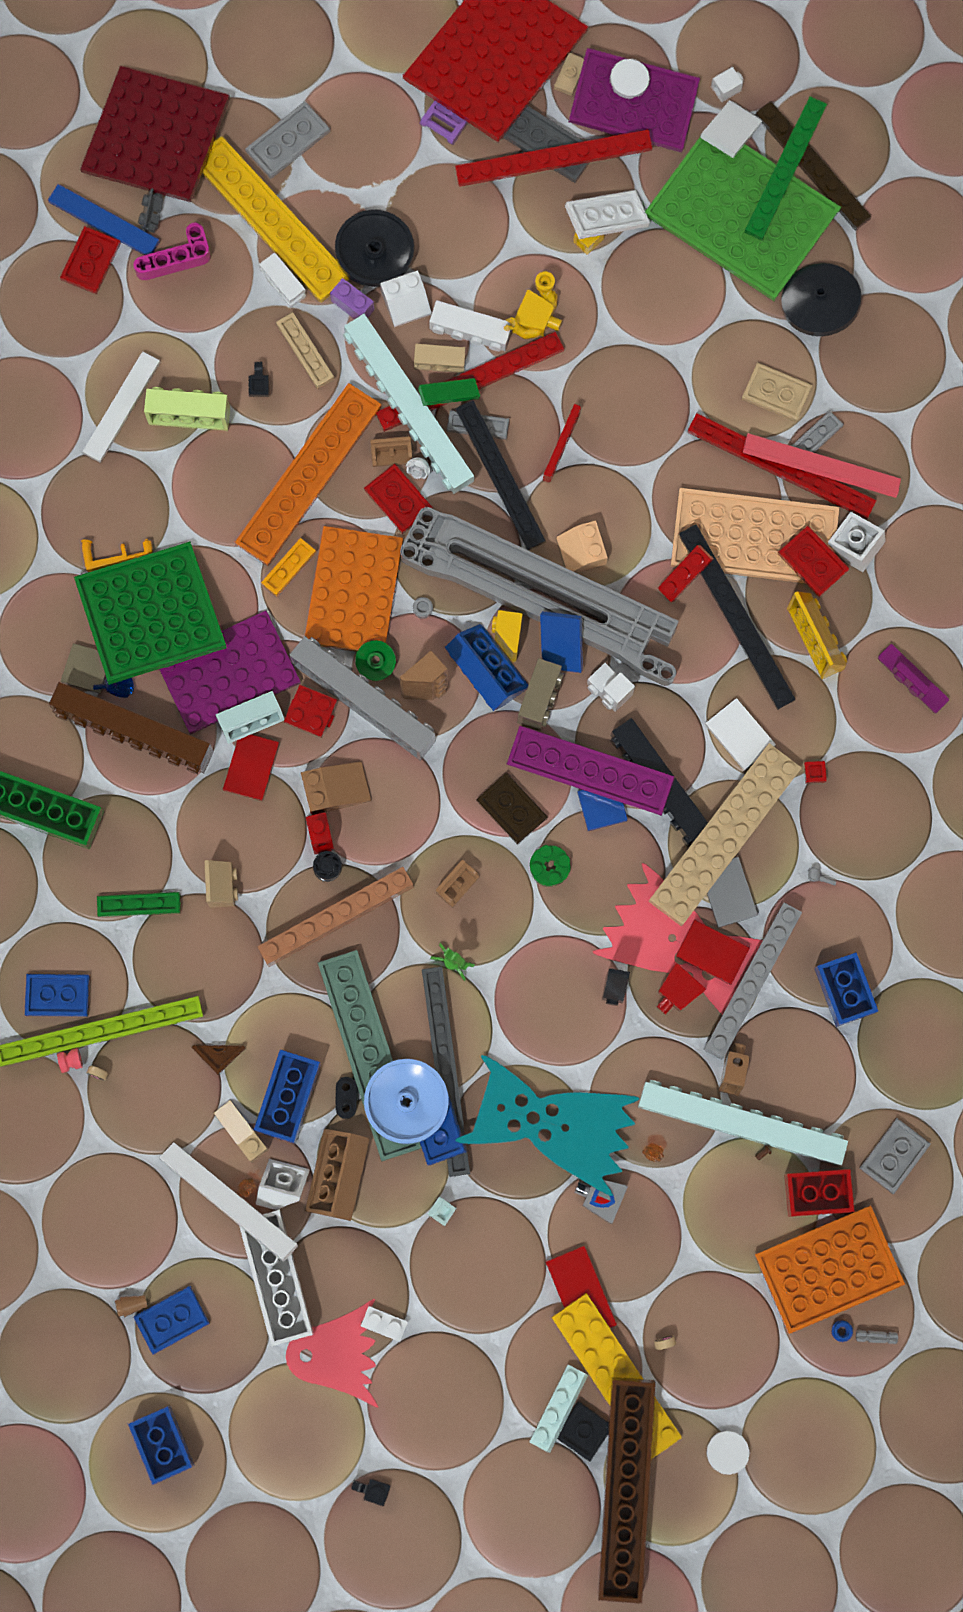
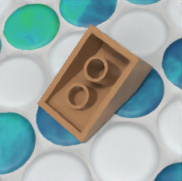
(335, 787)

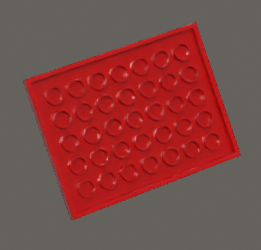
(494, 59)

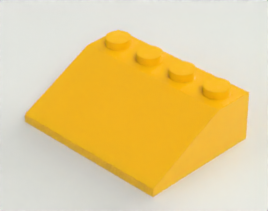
(816, 635)

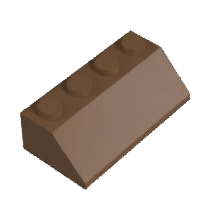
(425, 679)
(337, 1174)

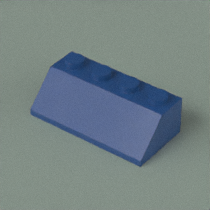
(486, 666)

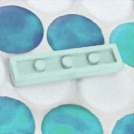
(558, 1409)

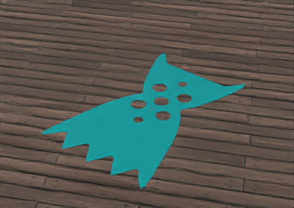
(590, 1119)

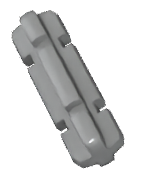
(877, 1337)

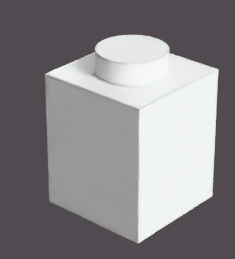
(727, 84)

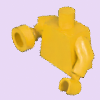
(535, 311)

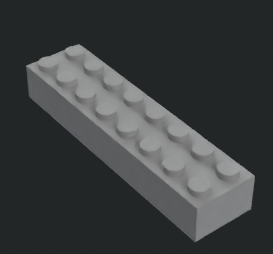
(363, 698)

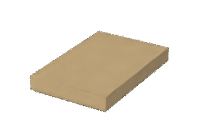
(776, 392)

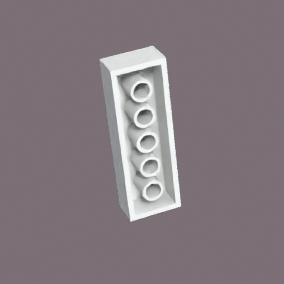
(278, 1288)

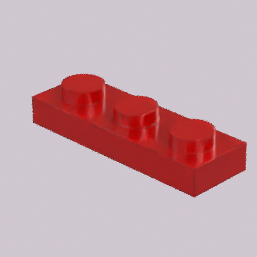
(685, 573)

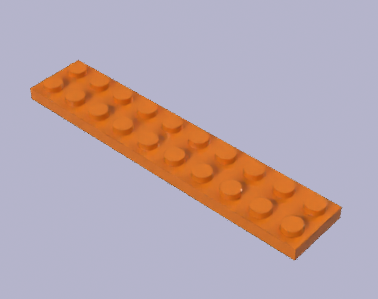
(308, 474)

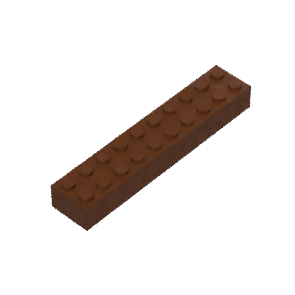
(626, 1490)

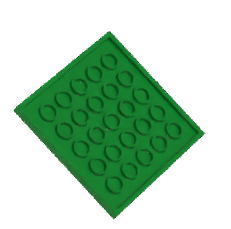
(149, 612)

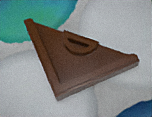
(218, 1056)

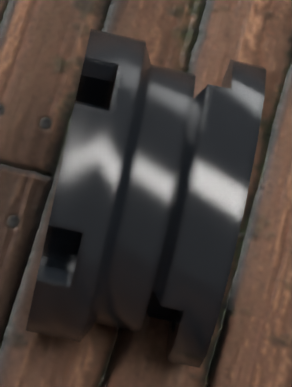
(327, 866)

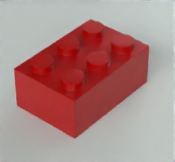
(819, 1193)

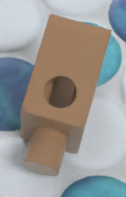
(734, 1077)

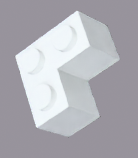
(611, 687)

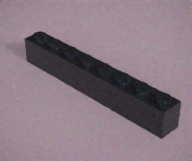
(679, 806)

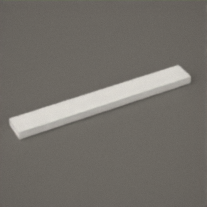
(228, 1202)

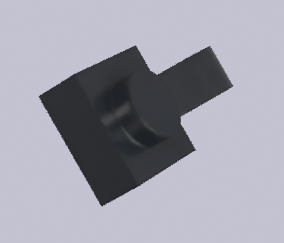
(258, 382)
(375, 1491)

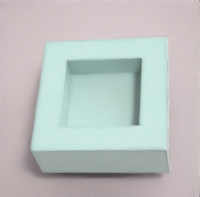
(441, 1211)

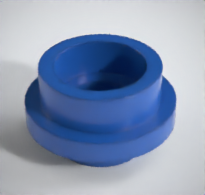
(848, 1334)

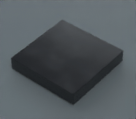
(584, 1431)

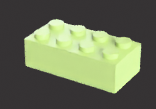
(187, 409)

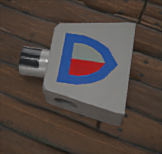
(601, 1203)

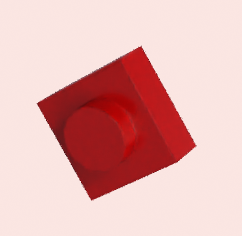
(815, 772)

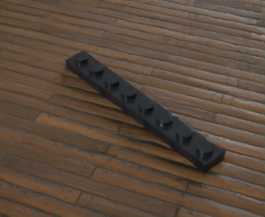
(500, 475)

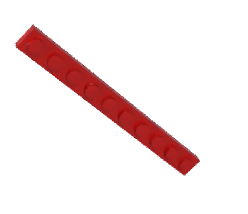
(553, 158)
(492, 371)
(818, 485)

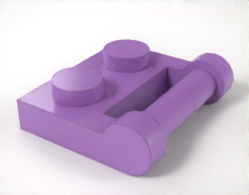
(447, 117)

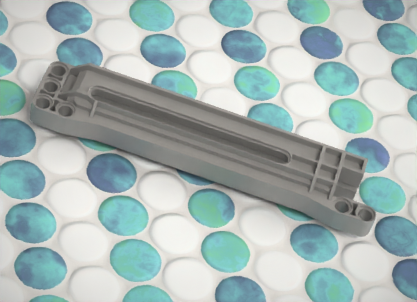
(626, 622)

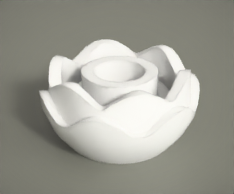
(418, 468)

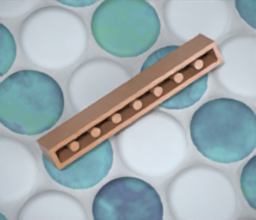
(335, 917)

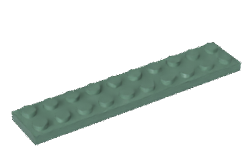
(360, 1032)

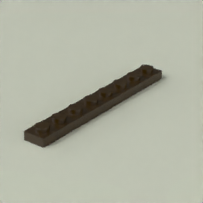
(815, 168)

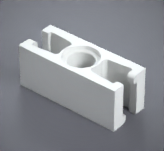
(282, 280)

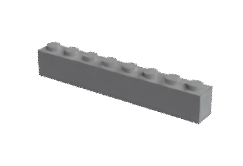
(752, 981)

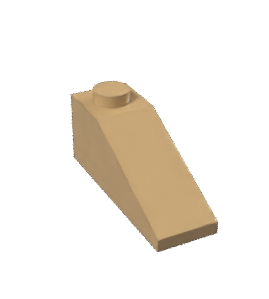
(241, 1131)

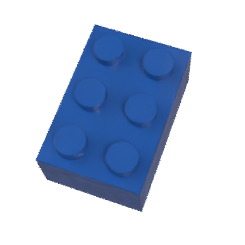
(846, 989)
(161, 1445)

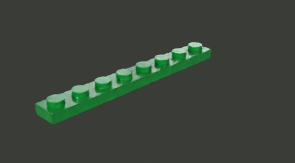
(785, 168)

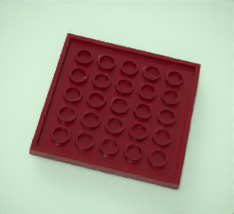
(155, 133)

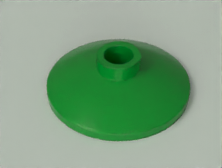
(379, 670)

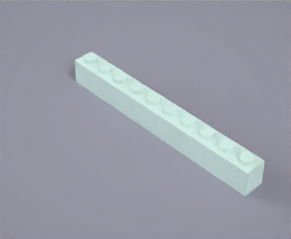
(408, 403)
(743, 1124)

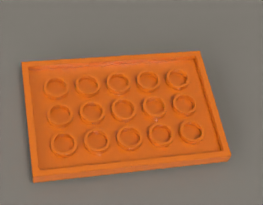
(353, 588)
(829, 1269)

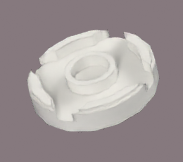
(629, 78)
(727, 1452)

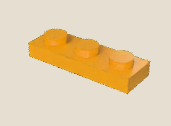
(288, 567)

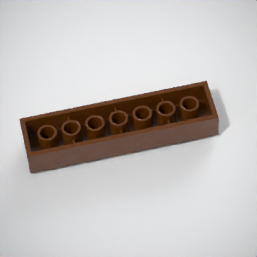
(131, 728)

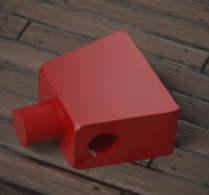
(319, 833)
(678, 990)

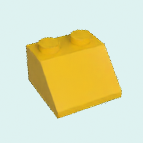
(507, 632)

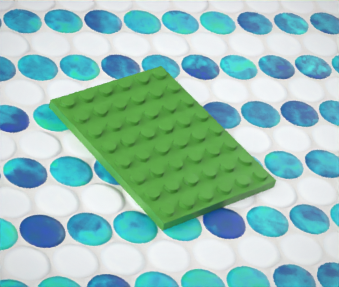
(711, 205)

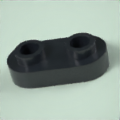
(346, 1097)

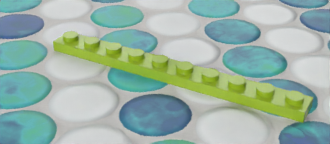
(100, 1031)

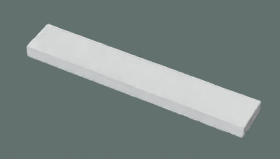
(121, 407)

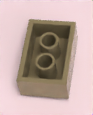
(540, 695)

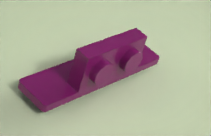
(913, 678)

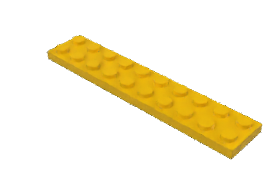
(272, 220)

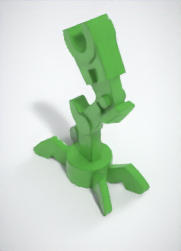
(453, 961)

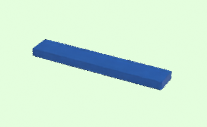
(103, 220)

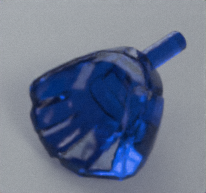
(120, 689)

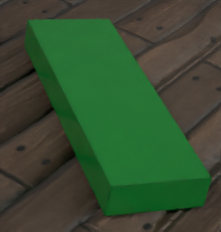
(448, 392)

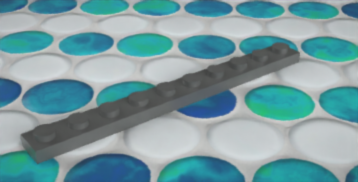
(443, 1053)

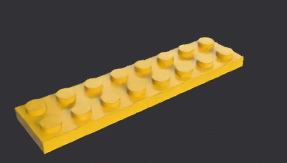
(605, 1358)

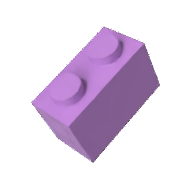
(351, 300)

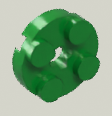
(552, 877)

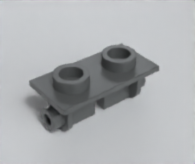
(147, 218)

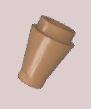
(128, 1305)

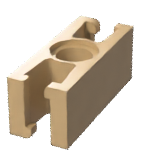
(439, 358)

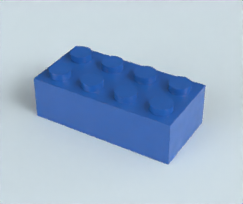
(287, 1096)

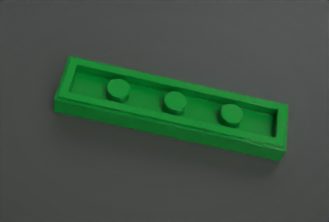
(138, 904)

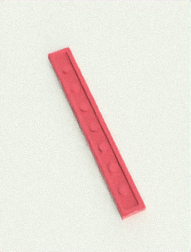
(821, 465)

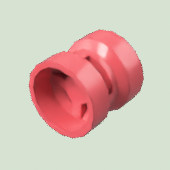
(72, 1059)

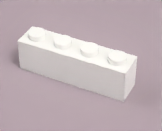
(469, 325)

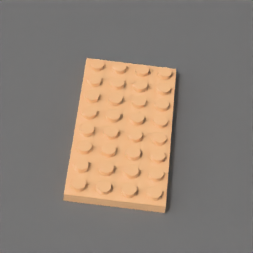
(749, 530)

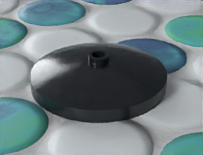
(375, 232)
(821, 299)

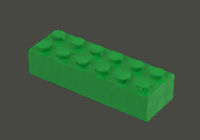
(48, 811)

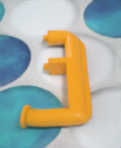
(91, 565)

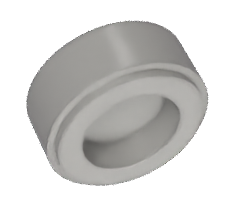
(422, 607)

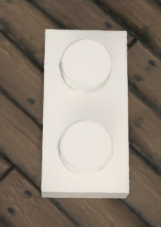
(384, 1324)

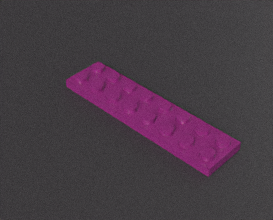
(591, 770)

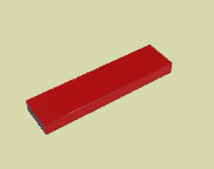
(562, 443)

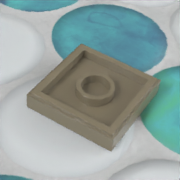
(83, 668)

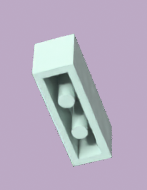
(250, 717)

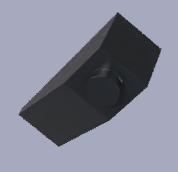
(615, 986)

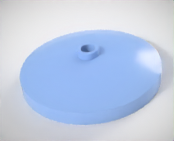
(400, 1081)

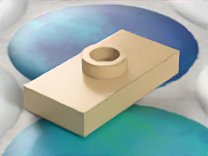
(569, 74)

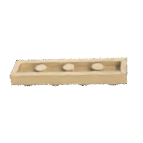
(305, 350)

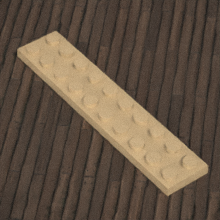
(724, 834)

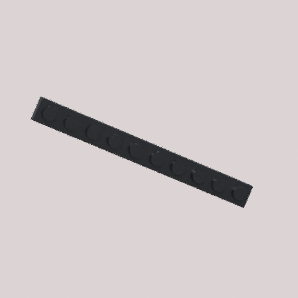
(740, 622)

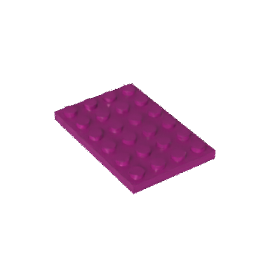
(662, 108)
(226, 678)

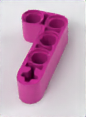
(170, 255)

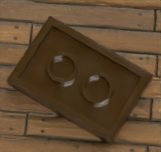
(512, 808)

